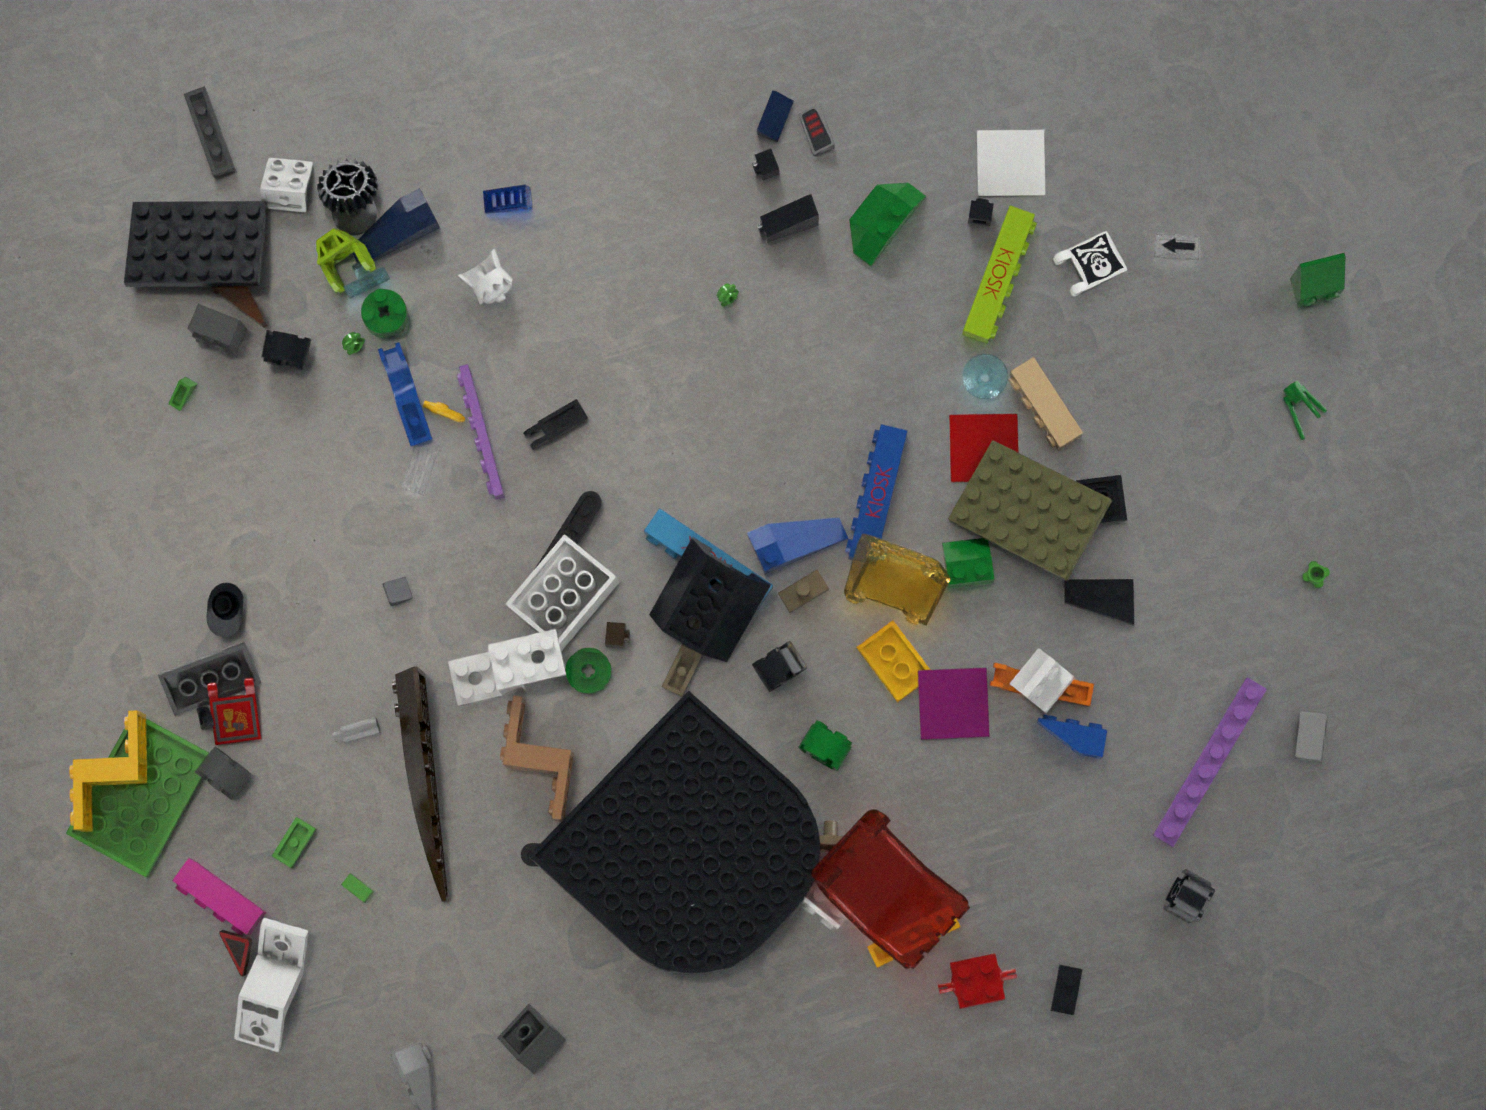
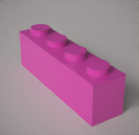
(219, 897)

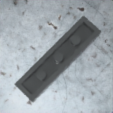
(209, 132)

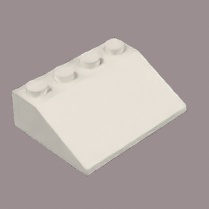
(563, 591)

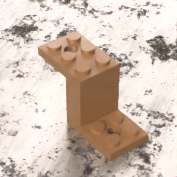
(537, 758)

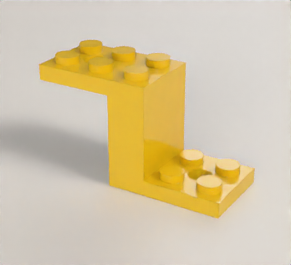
(108, 771)

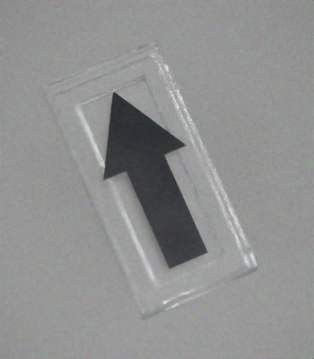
(1177, 246)

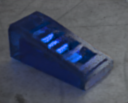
(515, 190)

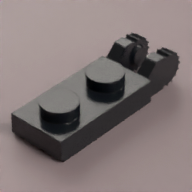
(557, 423)

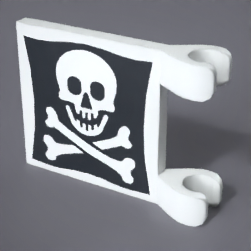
(1094, 261)

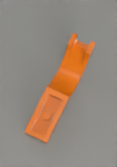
(1076, 693)

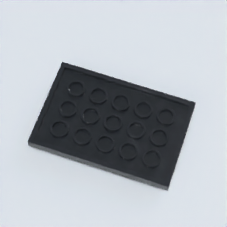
(195, 244)

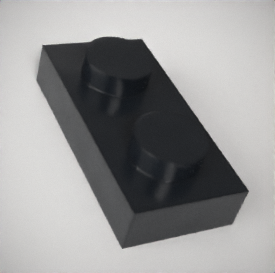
(1066, 990)

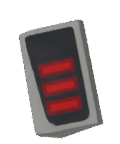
(816, 130)

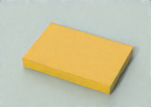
(893, 660)

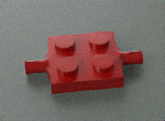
(977, 981)

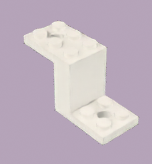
(507, 667)
(271, 984)

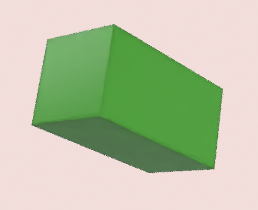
(357, 888)

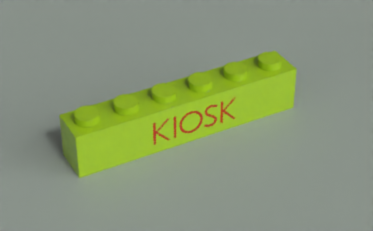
(998, 275)

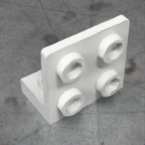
(286, 184)
(818, 903)

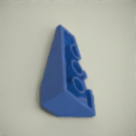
(788, 542)

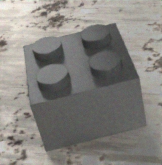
(217, 329)

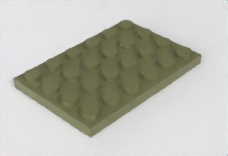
(1030, 510)

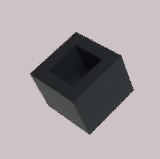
(765, 164)
(980, 212)

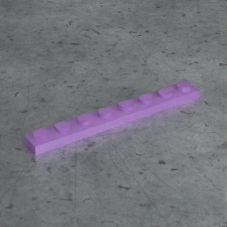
(1209, 762)

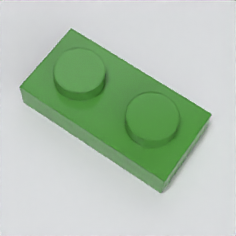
(294, 842)

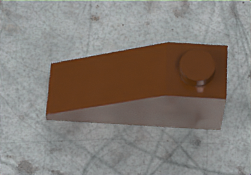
(241, 299)

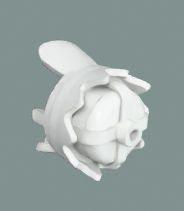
(488, 280)

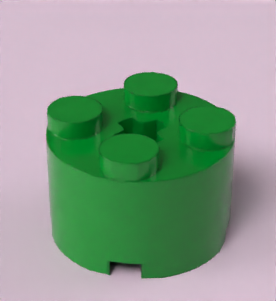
(380, 301)
(825, 746)

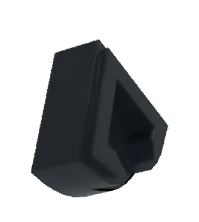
(205, 718)

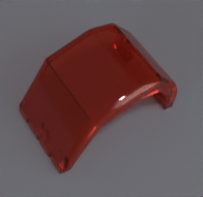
(888, 891)

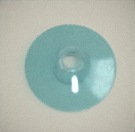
(988, 365)

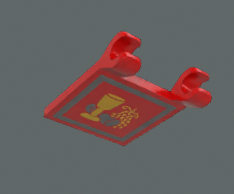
(234, 716)

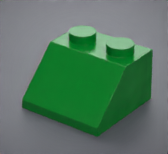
(968, 562)

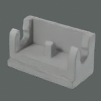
(1311, 736)

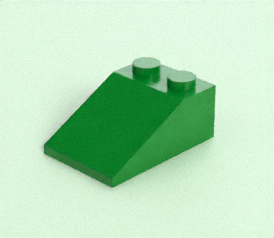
(1319, 279)

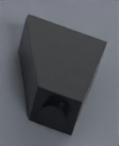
(789, 219)

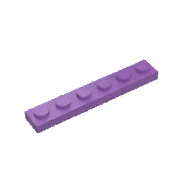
(482, 442)

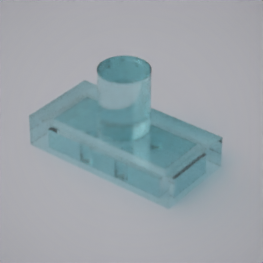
(365, 280)

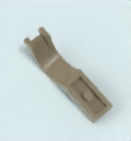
(682, 668)

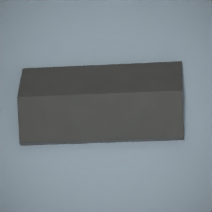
(188, 683)

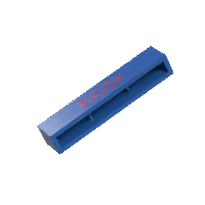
(878, 485)

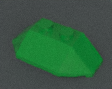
(882, 218)

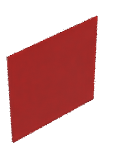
(972, 436)

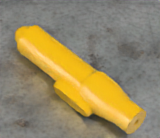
(443, 409)

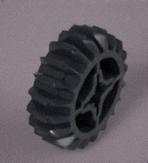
(347, 187)

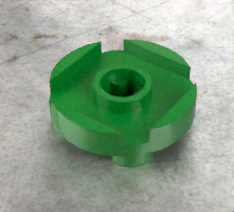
(596, 681)

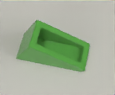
(182, 393)

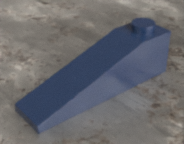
(399, 226)

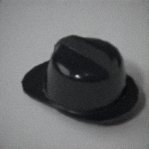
(225, 609)

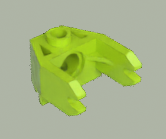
(334, 248)

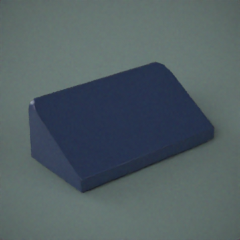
(774, 116)

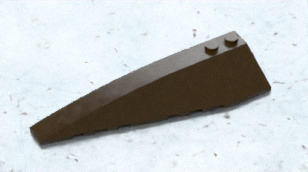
(420, 767)

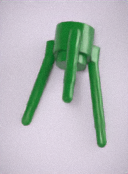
(1298, 393)

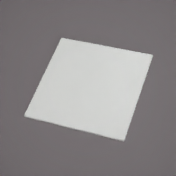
(1011, 162)

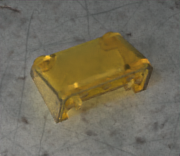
(896, 578)

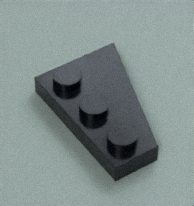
(1103, 596)

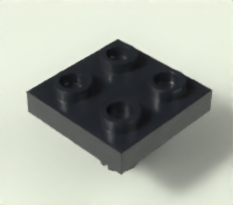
(1112, 488)

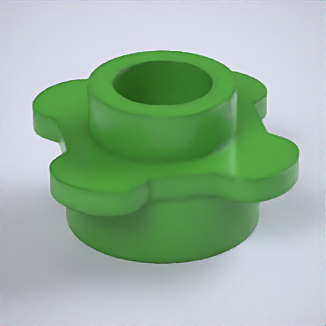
(727, 294)
(352, 342)
(1322, 572)

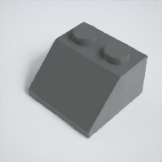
(531, 1039)

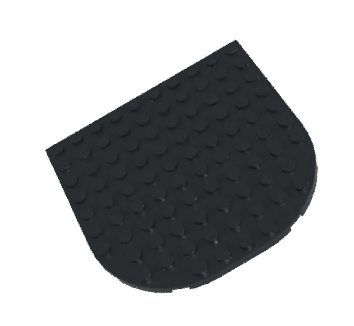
(688, 846)

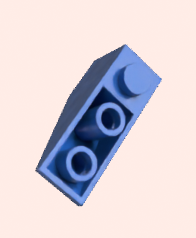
(1081, 739)

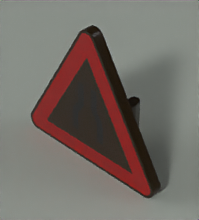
(238, 948)

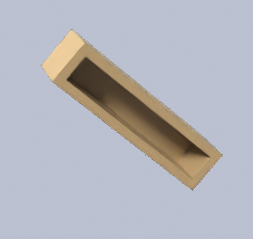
(1045, 403)

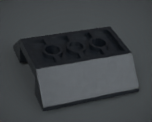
(721, 612)

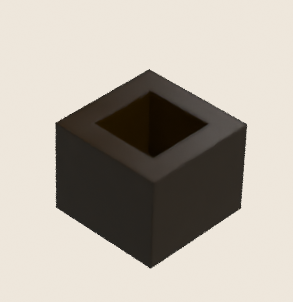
(616, 635)

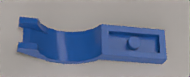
(405, 395)

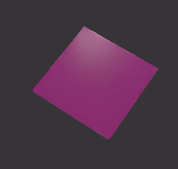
(953, 703)

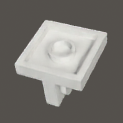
(1042, 680)

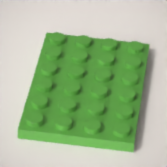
(138, 819)

